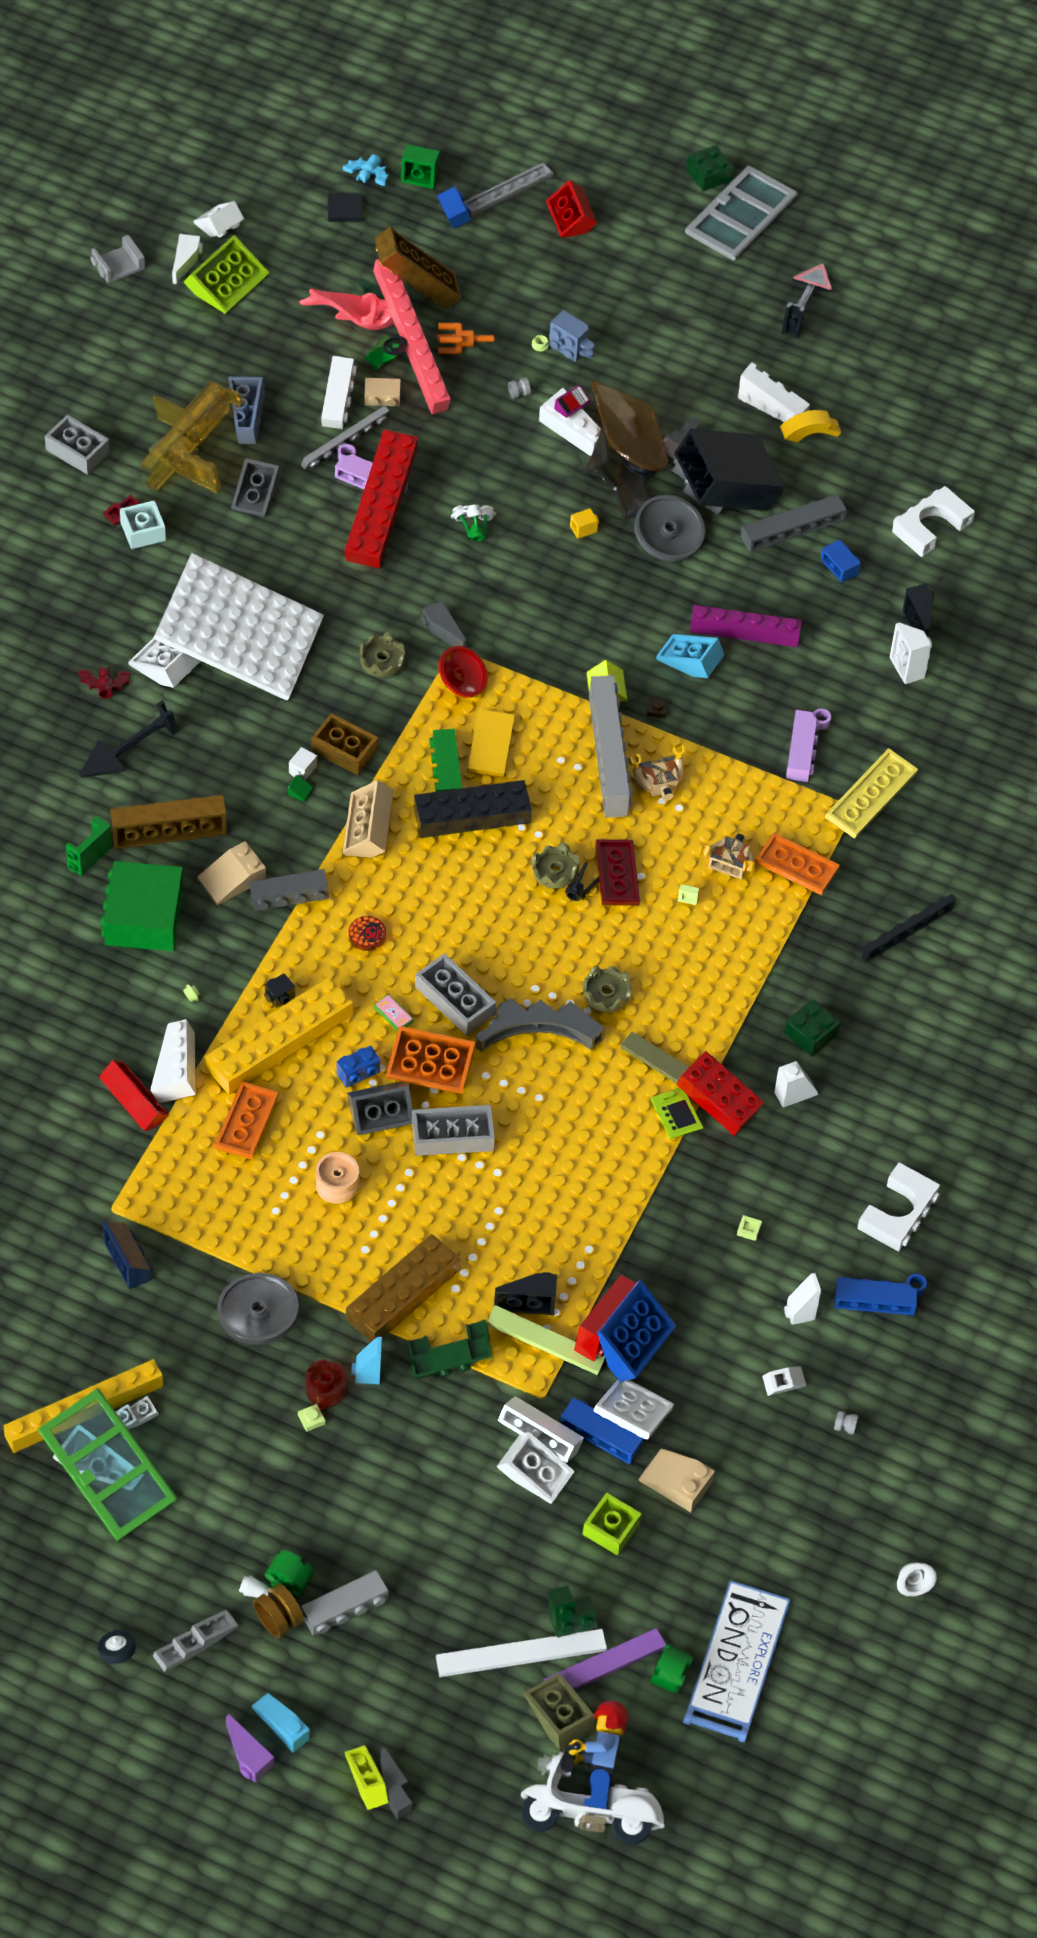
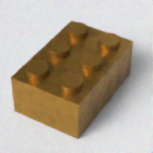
(344, 744)

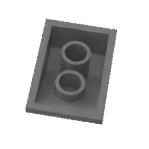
(256, 487)

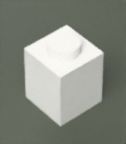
(302, 763)

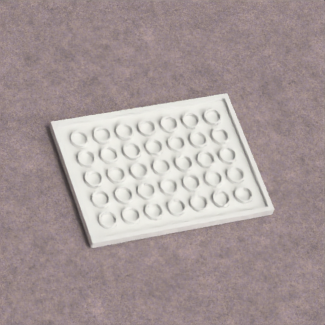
(239, 626)

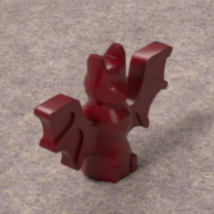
(104, 683)

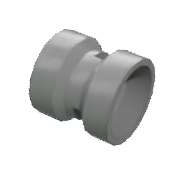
(519, 388)
(846, 1422)

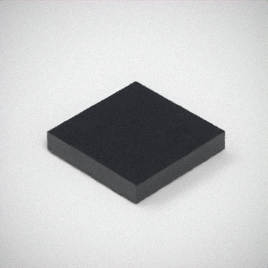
(344, 207)

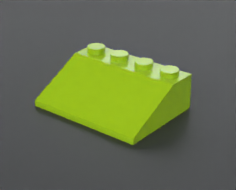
(226, 275)

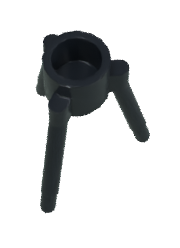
(576, 889)

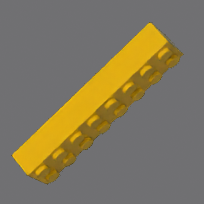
(279, 1035)

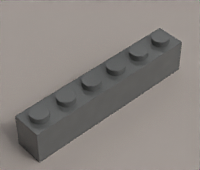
(793, 523)

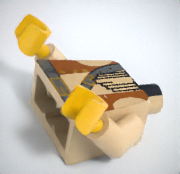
(659, 775)
(729, 856)

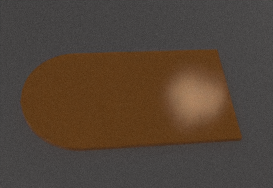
(630, 427)

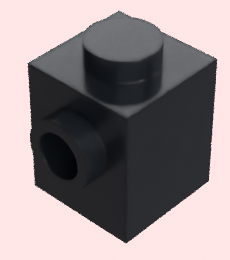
(279, 990)

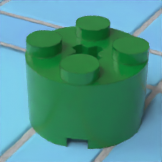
(289, 1572)
(671, 1669)

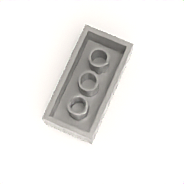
(455, 994)

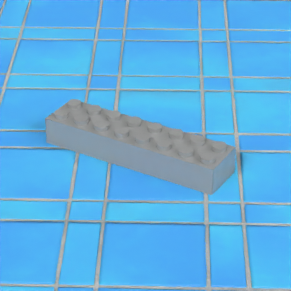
(609, 746)

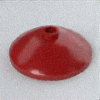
(463, 671)

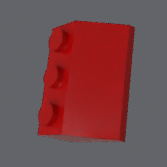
(571, 210)

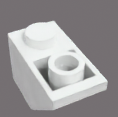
(784, 1380)

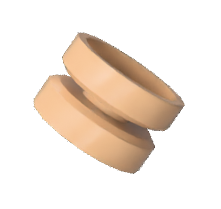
(337, 1177)

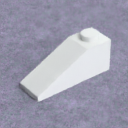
(186, 255)
(804, 1301)

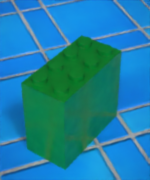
(142, 906)

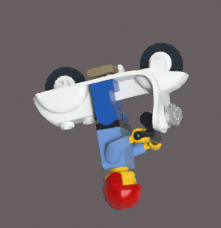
(630, 1811)

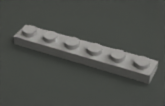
(351, 434)

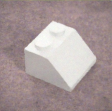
(220, 219)

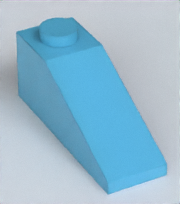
(368, 1363)
(282, 1722)

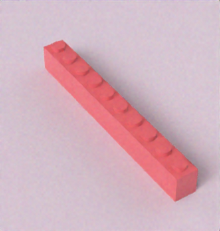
(418, 348)

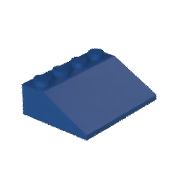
(634, 1332)

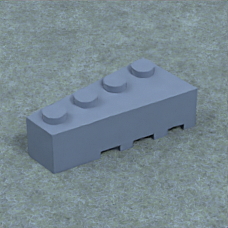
(248, 415)

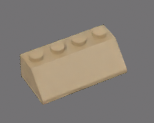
(368, 820)

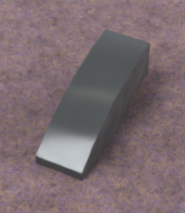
(395, 1786)

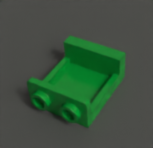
(92, 849)

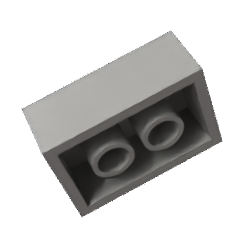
(77, 444)

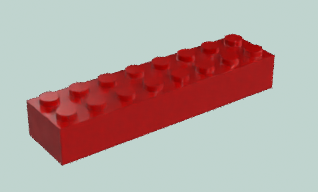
(381, 499)

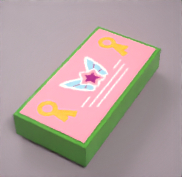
(393, 1012)

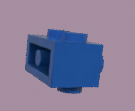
(358, 1066)

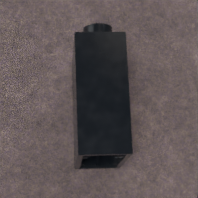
(729, 469)

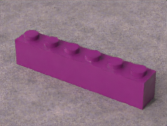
(745, 626)

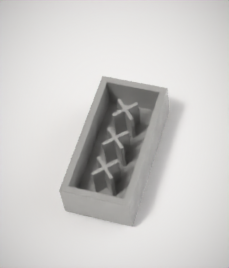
(452, 1130)

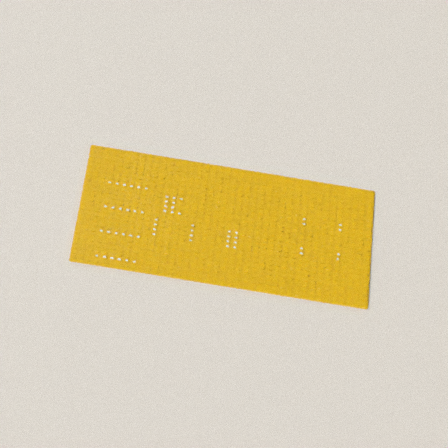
(569, 1122)

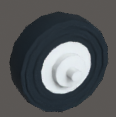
(116, 1647)

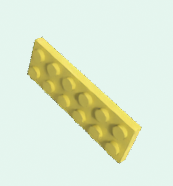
(871, 793)

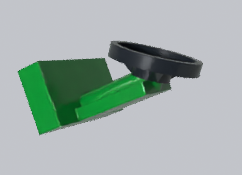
(385, 350)

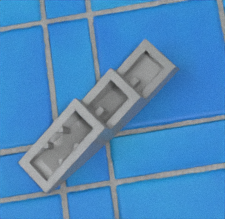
(196, 1640)

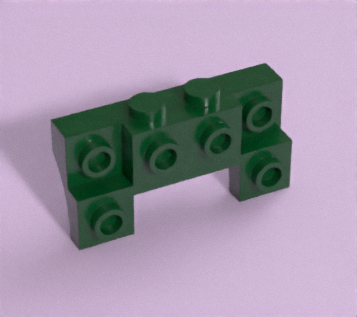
(451, 1356)

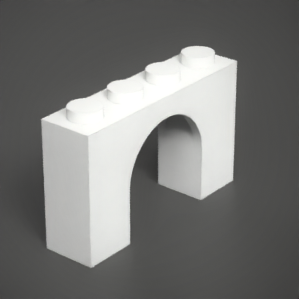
(940, 503)
(896, 1230)

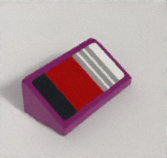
(571, 401)

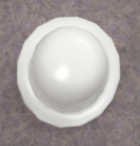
(916, 1579)

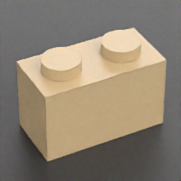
(382, 392)

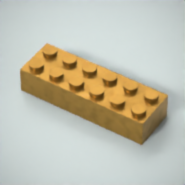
(417, 268)
(168, 822)
(403, 1288)

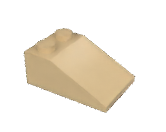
(232, 873)
(678, 1478)

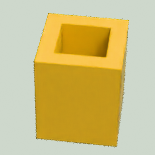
(584, 523)

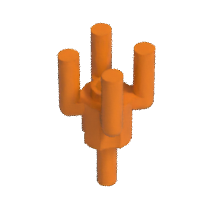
(460, 338)

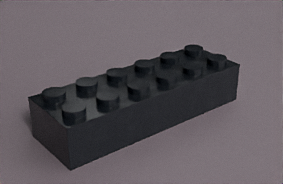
(472, 809)

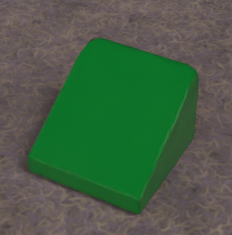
(299, 788)

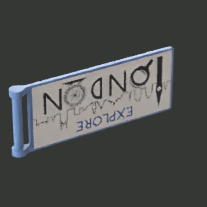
(737, 1659)

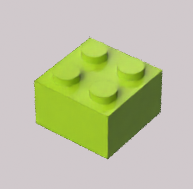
(612, 1524)

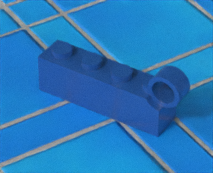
(878, 1295)

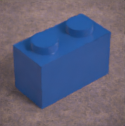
(454, 208)
(840, 561)

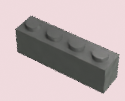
(289, 890)

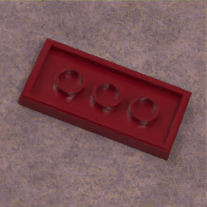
(617, 872)

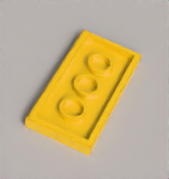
(491, 743)

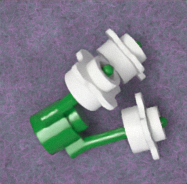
(477, 531)

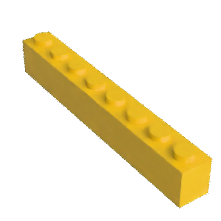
(117, 1391)

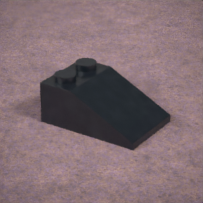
(918, 607)
(529, 1294)

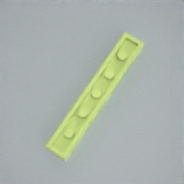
(541, 1338)

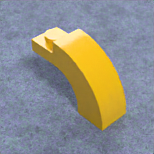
(808, 423)

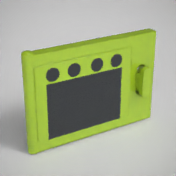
(676, 1113)

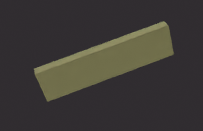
(653, 1057)

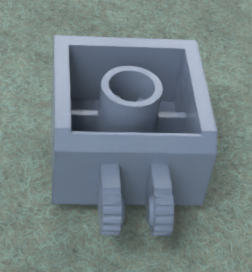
(570, 337)

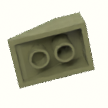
(560, 1711)

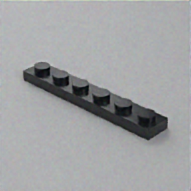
(908, 928)

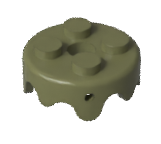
(382, 646)
(556, 857)
(607, 979)

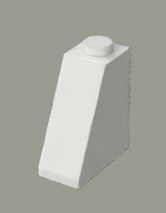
(793, 1085)

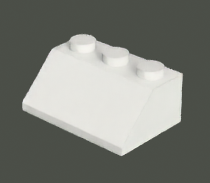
(910, 652)

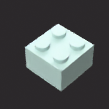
(142, 524)

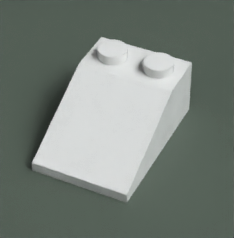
(535, 1467)

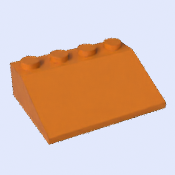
(431, 1060)

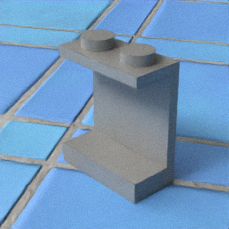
(119, 262)

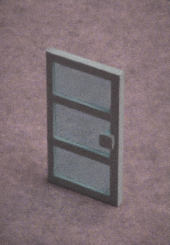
(741, 212)

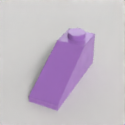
(251, 1755)

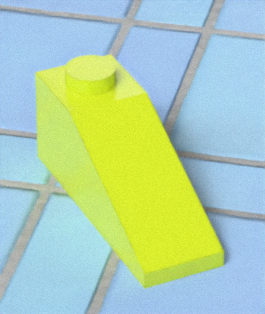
(367, 1777)

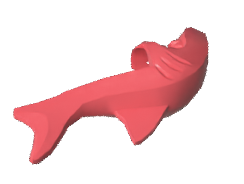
(365, 310)

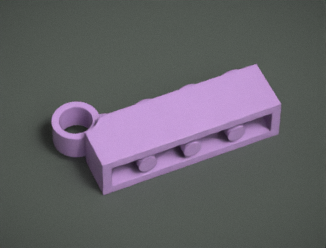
(353, 468)
(803, 741)

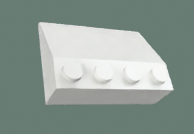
(163, 663)

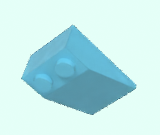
(692, 654)

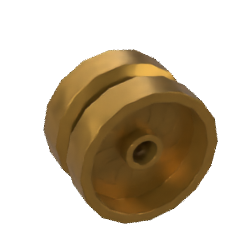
(278, 1610)

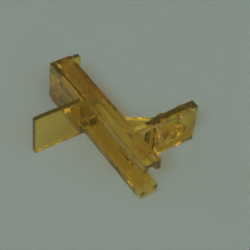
(188, 431)

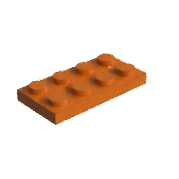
(797, 863)
(246, 1120)

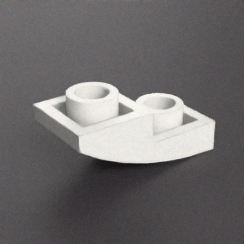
(137, 1413)

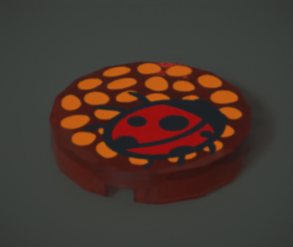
(367, 933)

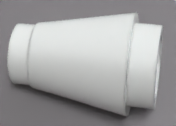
(252, 1587)

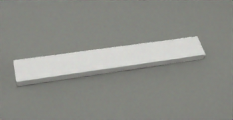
(520, 1653)

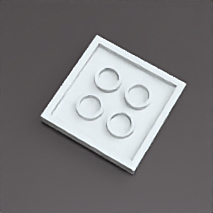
(634, 1408)

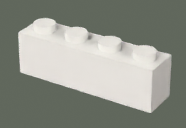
(555, 1436)

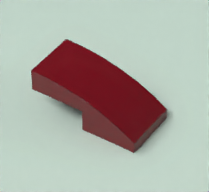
(113, 512)

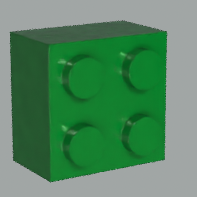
(420, 166)

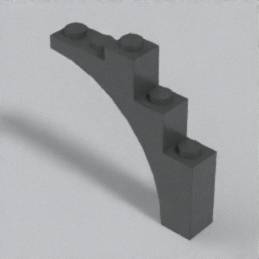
(671, 444)
(539, 1017)

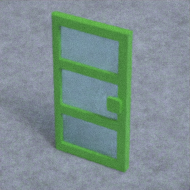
(107, 1464)

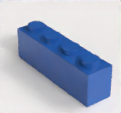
(601, 1431)

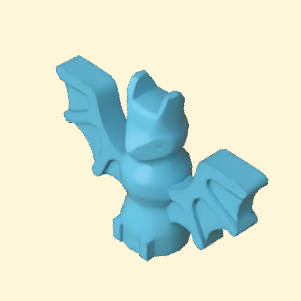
(369, 168)

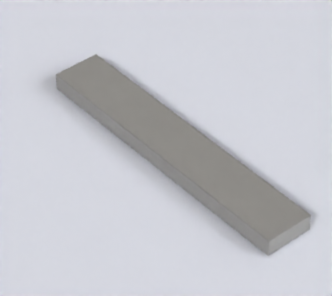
(508, 189)

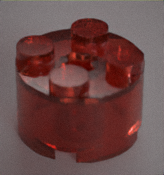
(325, 1383)

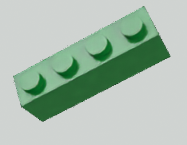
(445, 760)

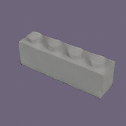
(344, 1603)

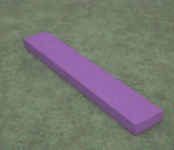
(613, 1659)

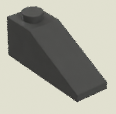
(442, 624)

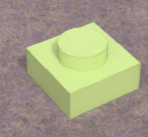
(688, 894)
(749, 1228)
(311, 1417)

